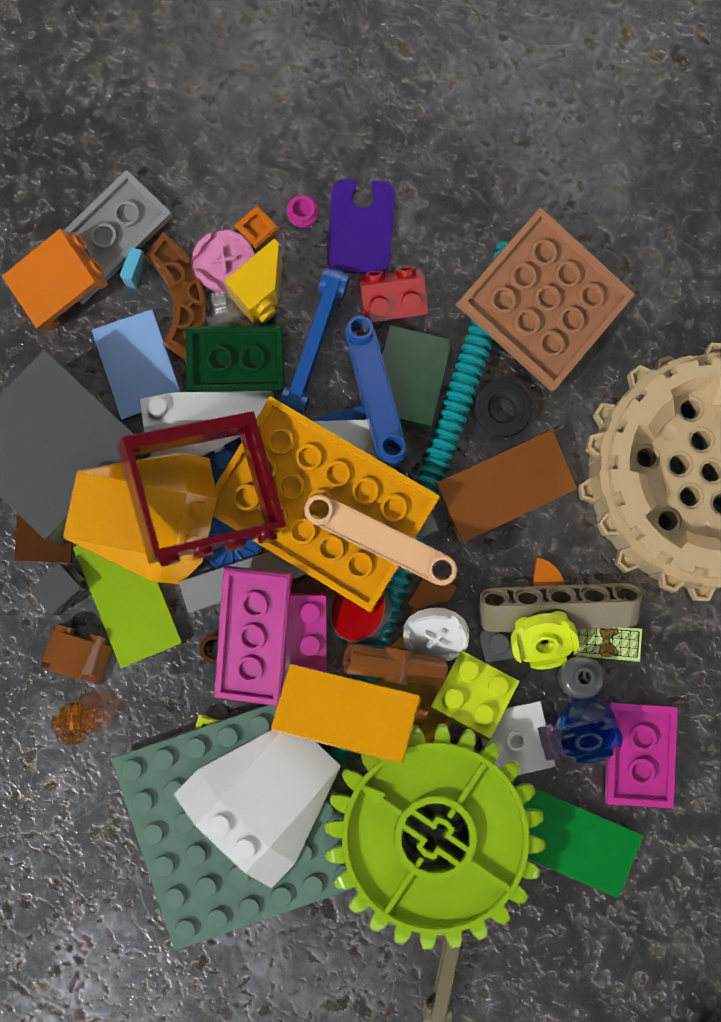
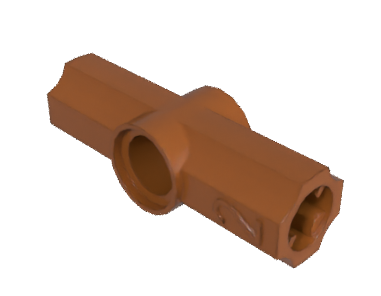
(394, 665)

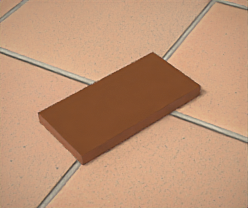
(505, 486)

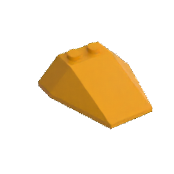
(180, 504)

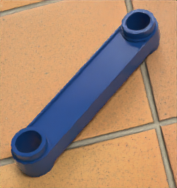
(332, 286)
(375, 391)

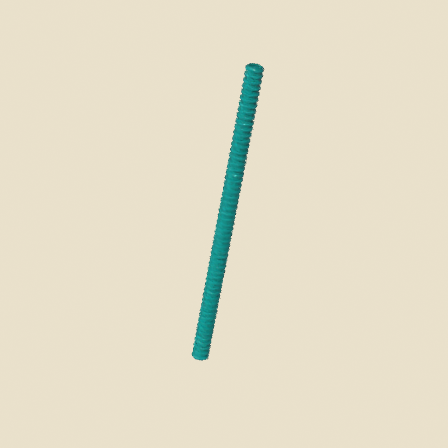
(437, 464)

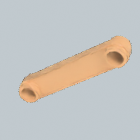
(380, 539)

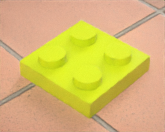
(474, 695)

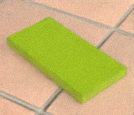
(129, 608)

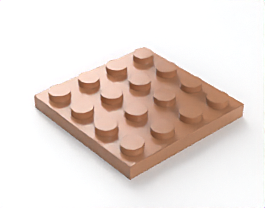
(545, 299)

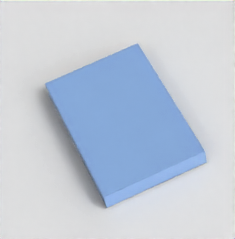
(135, 361)

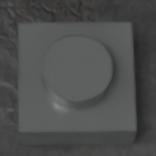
(495, 645)

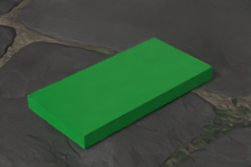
(583, 844)

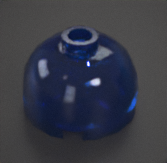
(591, 729)

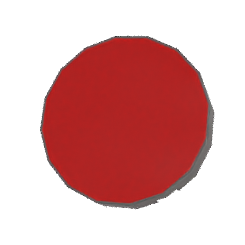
(357, 623)

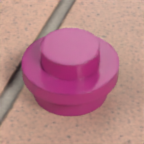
(302, 211)

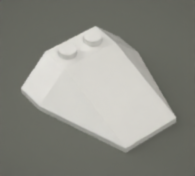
(261, 801)

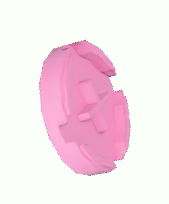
(219, 256)

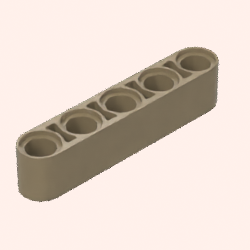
(585, 605)

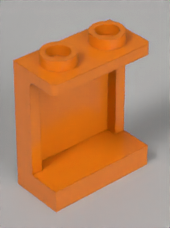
(54, 278)

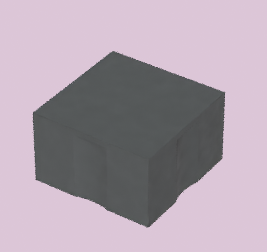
(47, 435)

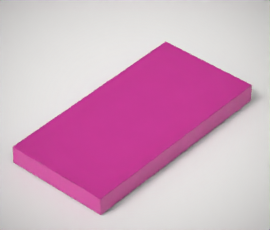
(252, 635)

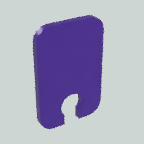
(358, 235)

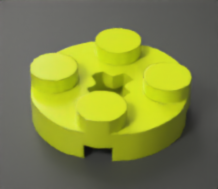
(553, 627)

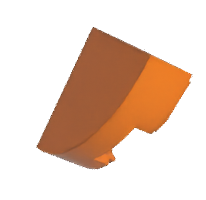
(546, 574)

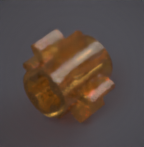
(73, 723)

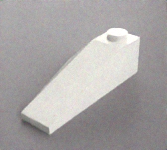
(191, 407)

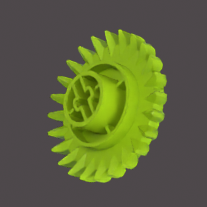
(469, 881)

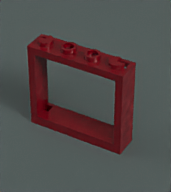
(194, 433)

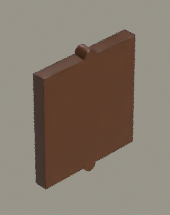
(34, 548)

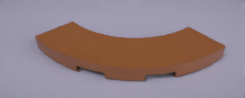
(184, 288)

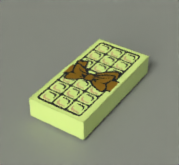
(610, 643)

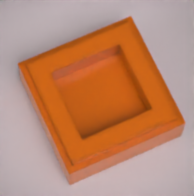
(256, 227)

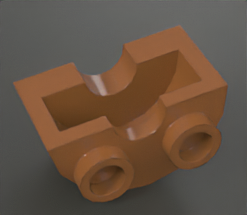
(75, 655)

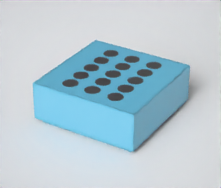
(133, 267)

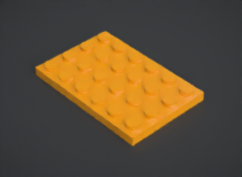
(315, 462)

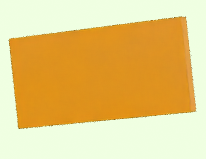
(346, 713)

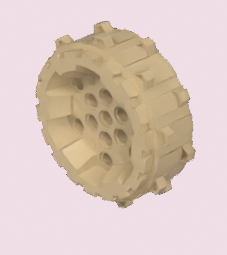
(634, 496)

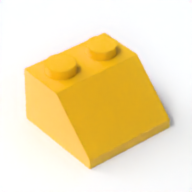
(258, 284)

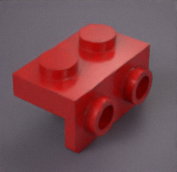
(393, 294)

